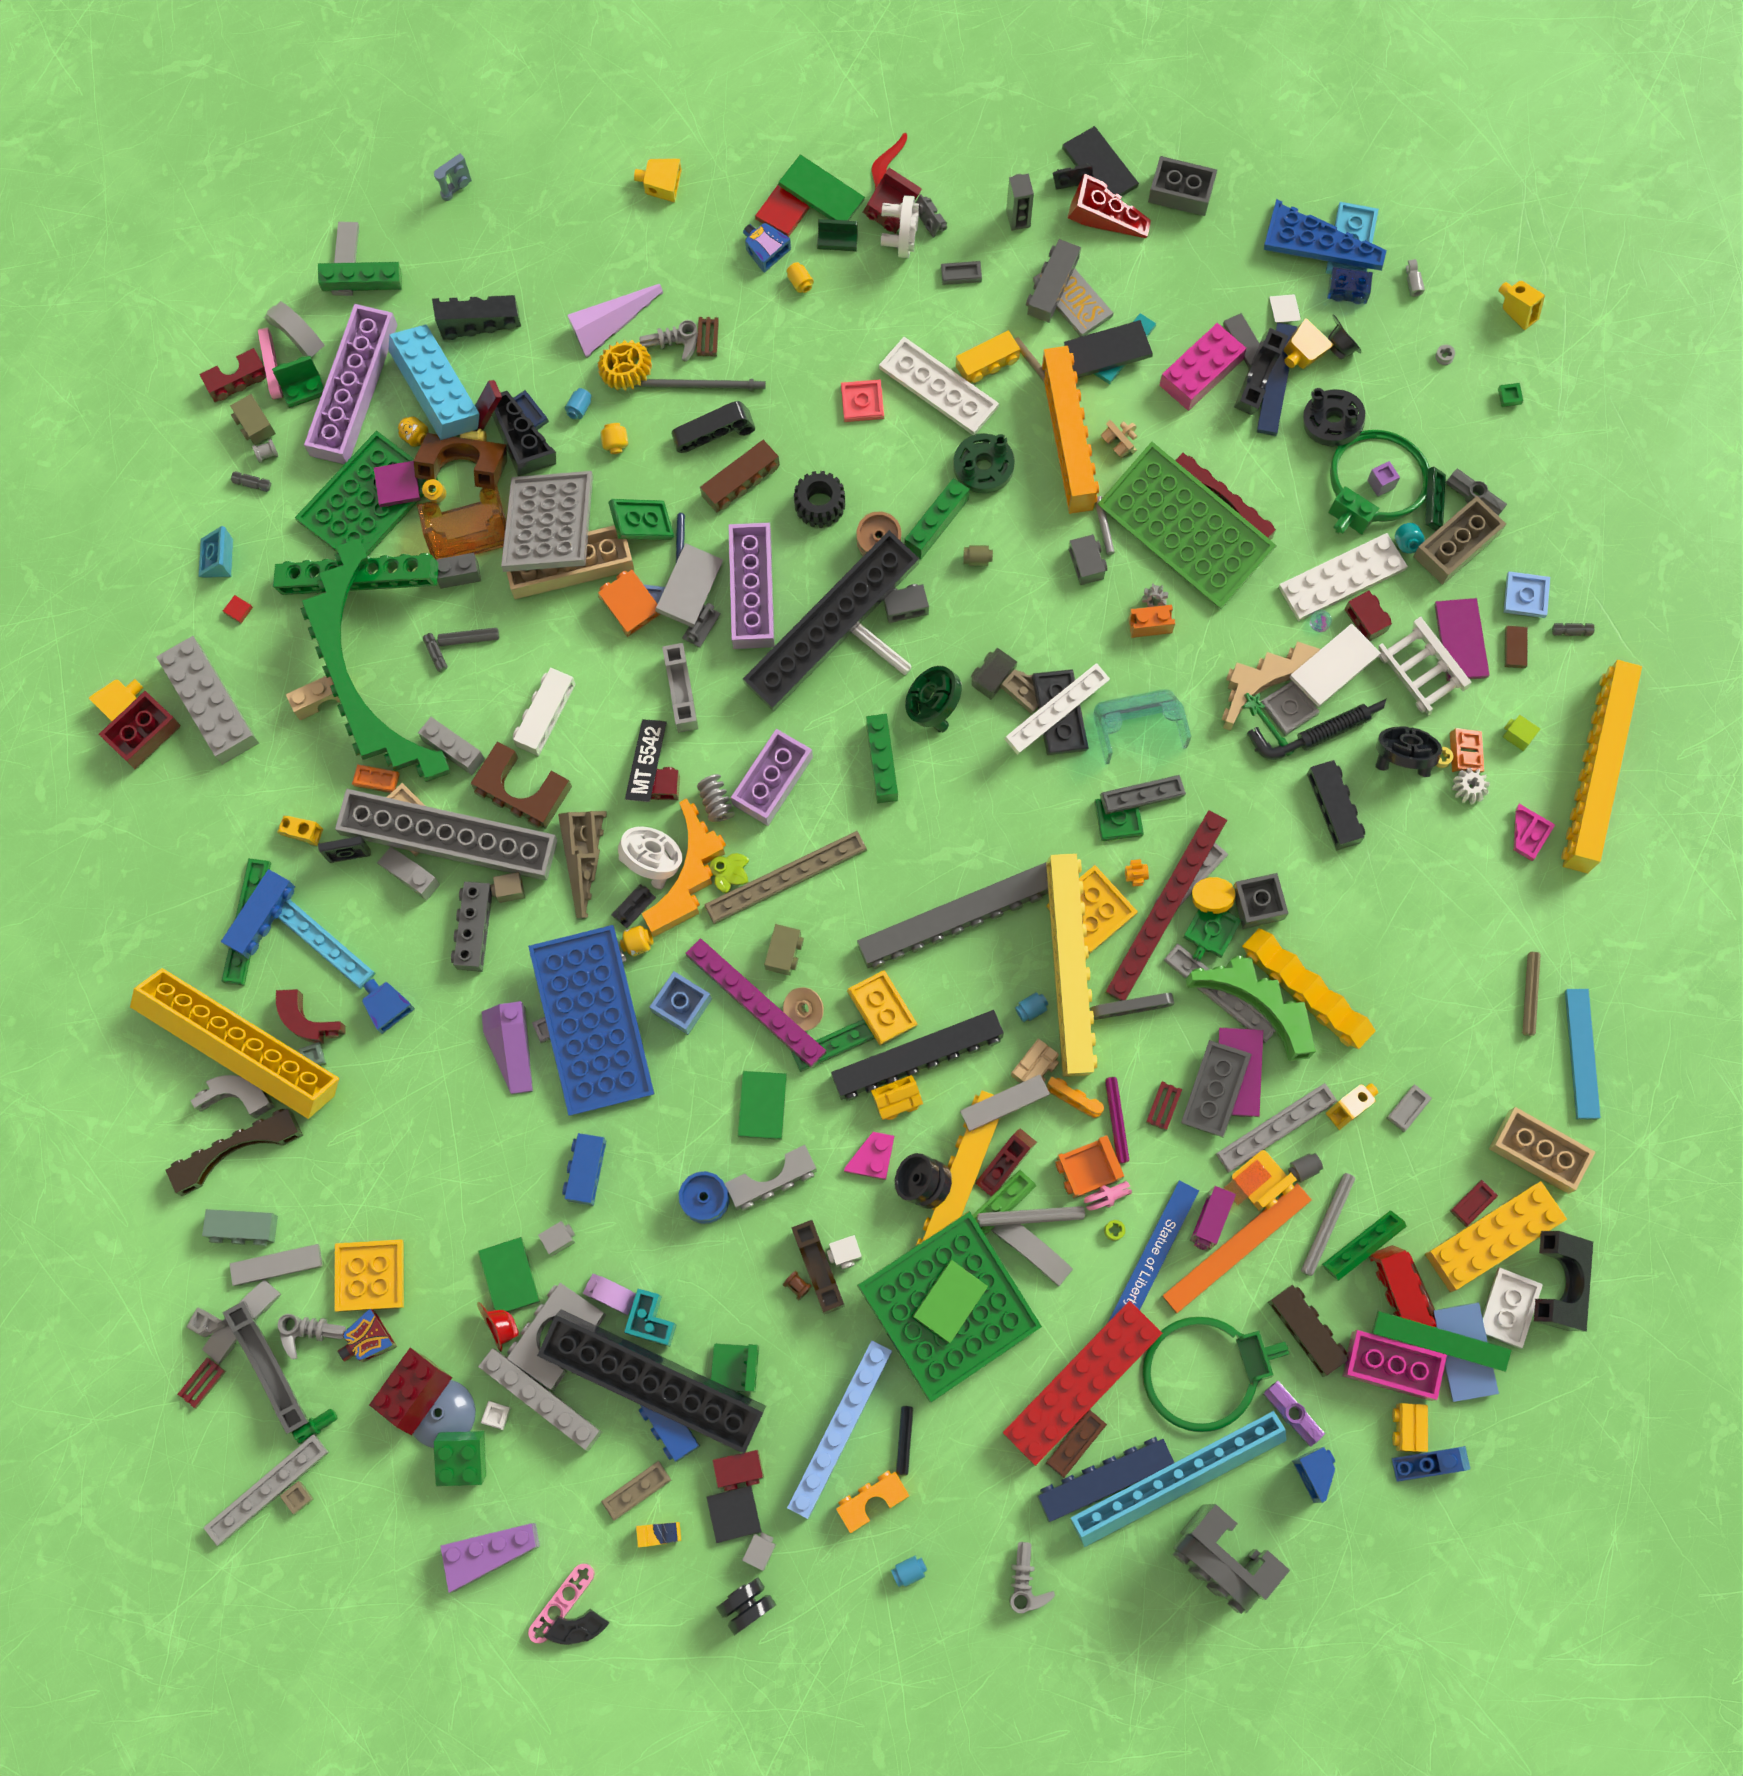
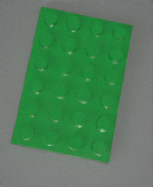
(349, 501)

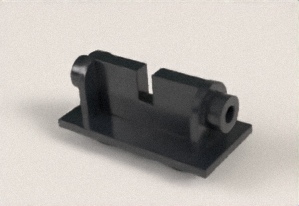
(1071, 177)
(633, 906)

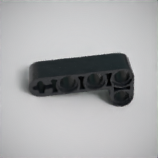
(713, 425)

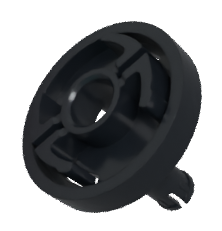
(1333, 403)
(1408, 749)

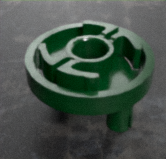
(995, 452)
(933, 710)

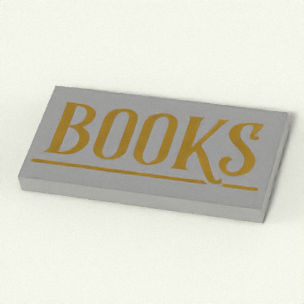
(1081, 305)

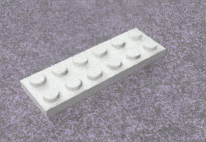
(939, 386)
(1342, 577)

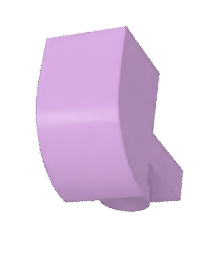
(610, 1293)

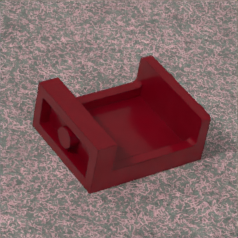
(892, 191)

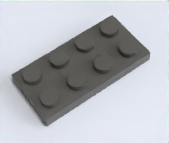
(1216, 1088)

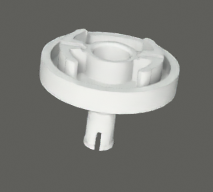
(908, 216)
(644, 853)

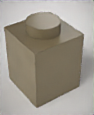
(508, 887)

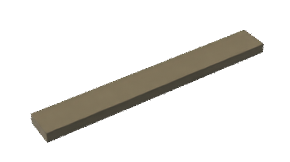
(785, 877)

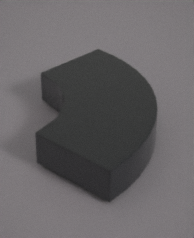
(577, 1629)

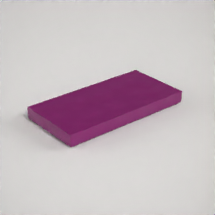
(1463, 636)
(1252, 1042)

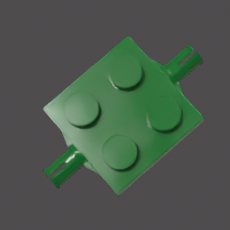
(1211, 932)

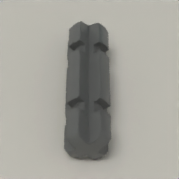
(251, 481)
(1573, 629)
(435, 652)

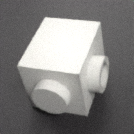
(844, 1252)

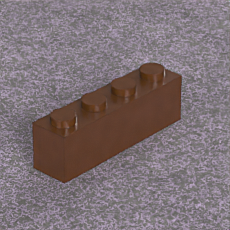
(740, 476)

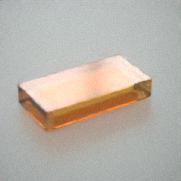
(1248, 1181)

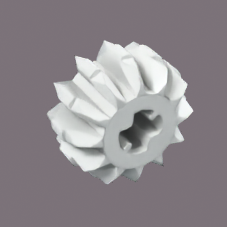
(1462, 784)

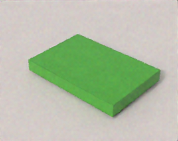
(950, 1301)

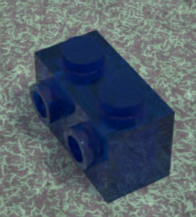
(1349, 285)

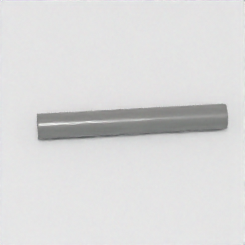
(1104, 528)

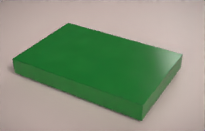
(641, 519)
(762, 1105)
(509, 1275)

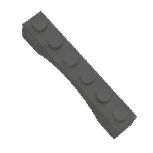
(266, 1367)

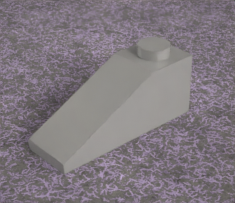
(409, 873)

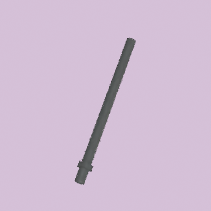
(680, 383)

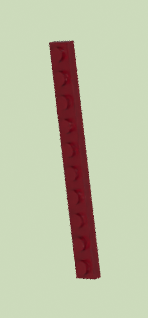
(1166, 906)

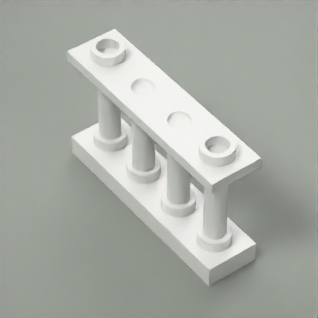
(1432, 647)

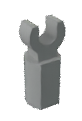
(1414, 279)

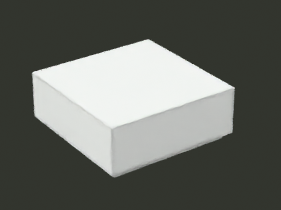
(495, 1415)

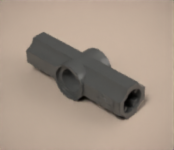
(1466, 486)

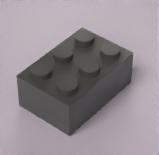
(1182, 185)

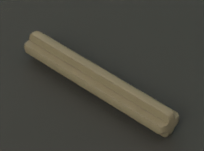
(1531, 993)

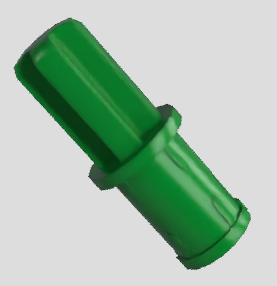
(314, 1425)

